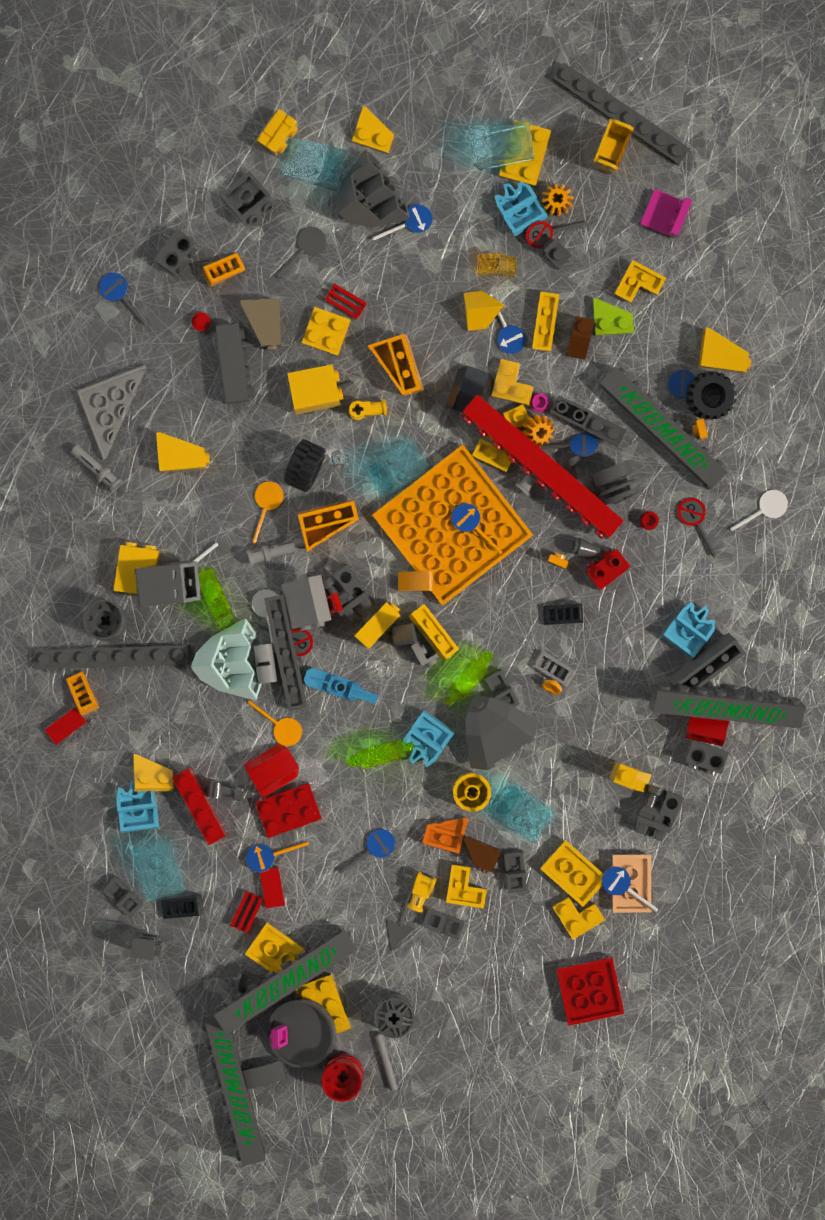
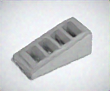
(569, 676)

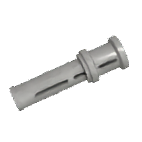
(103, 474)
(266, 553)

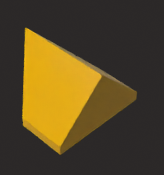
(480, 309)

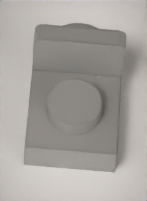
(420, 652)

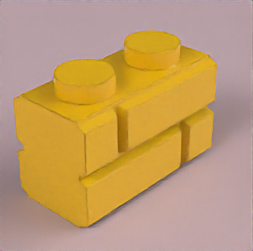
(277, 132)

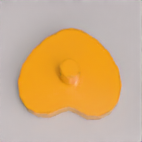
(552, 686)

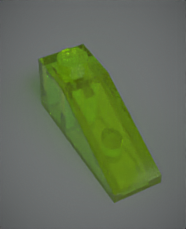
(215, 599)

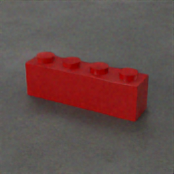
(199, 806)

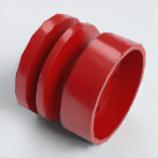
(341, 1088)

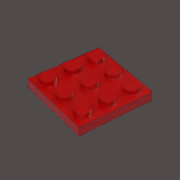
(590, 991)

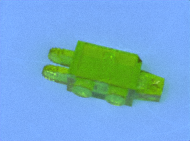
(468, 678)
(380, 754)

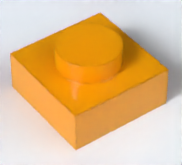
(699, 429)
(558, 560)

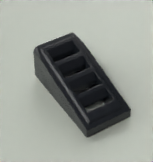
(579, 610)
(198, 905)

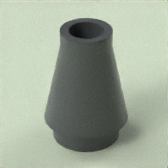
(584, 548)

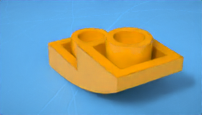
(415, 581)

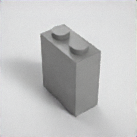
(306, 603)

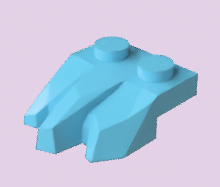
(519, 207)
(689, 630)
(428, 737)
(137, 810)

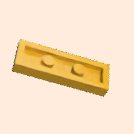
(545, 321)
(433, 632)

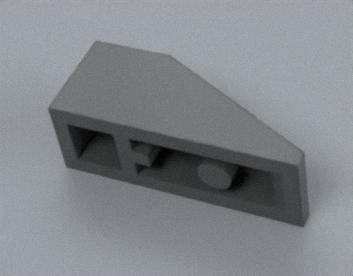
(402, 635)

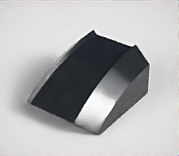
(467, 385)

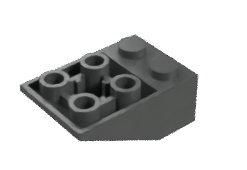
(168, 583)

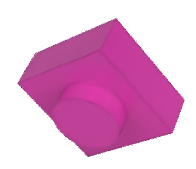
(279, 1036)

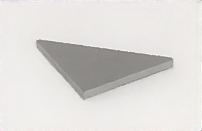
(107, 405)

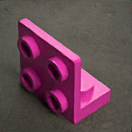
(665, 213)

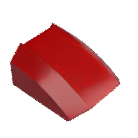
(272, 769)

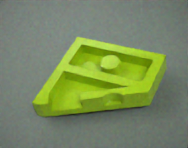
(611, 319)

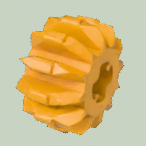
(549, 197)
(533, 427)

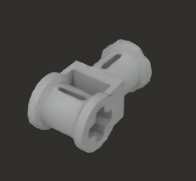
(526, 484)

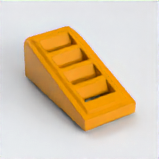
(218, 279)
(87, 708)

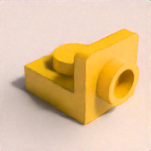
(517, 416)

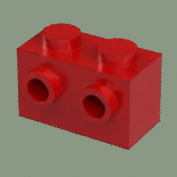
(607, 569)
(707, 730)

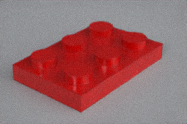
(288, 810)

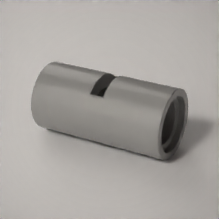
(265, 663)

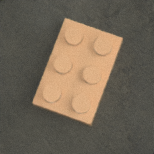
(640, 873)

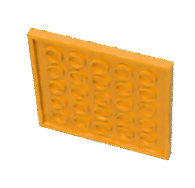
(424, 531)

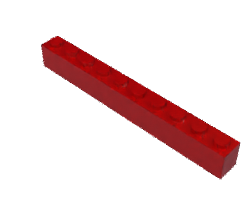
(541, 467)

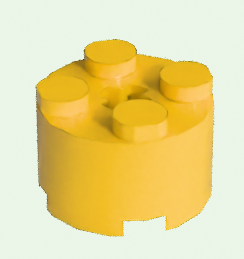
(471, 802)

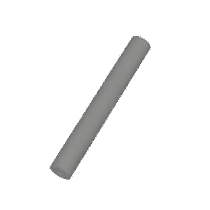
(386, 1062)

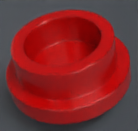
(201, 321)
(649, 520)

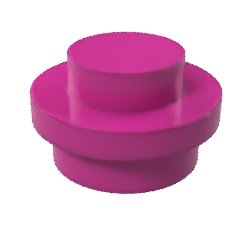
(539, 402)

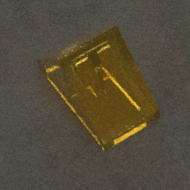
(497, 265)

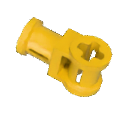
(369, 409)
(421, 890)

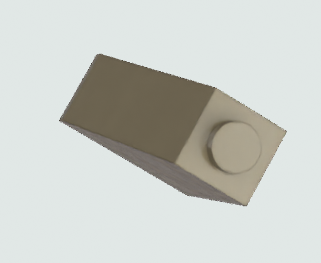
(265, 321)

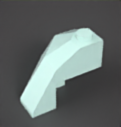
(229, 661)

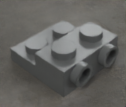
(248, 199)

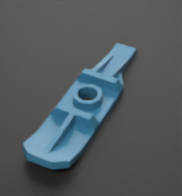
(328, 683)

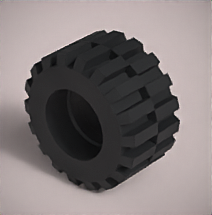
(726, 390)
(304, 465)

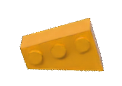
(399, 363)
(325, 521)

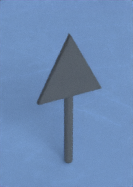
(398, 931)

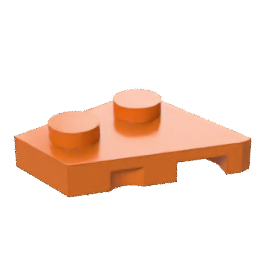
(446, 835)

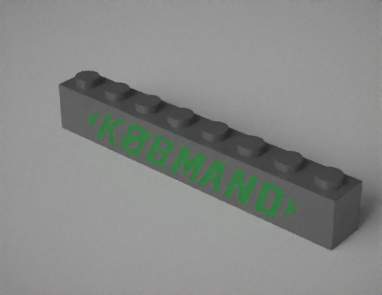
(663, 428)
(726, 705)
(284, 981)
(235, 1092)

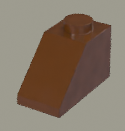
(580, 337)
(482, 854)

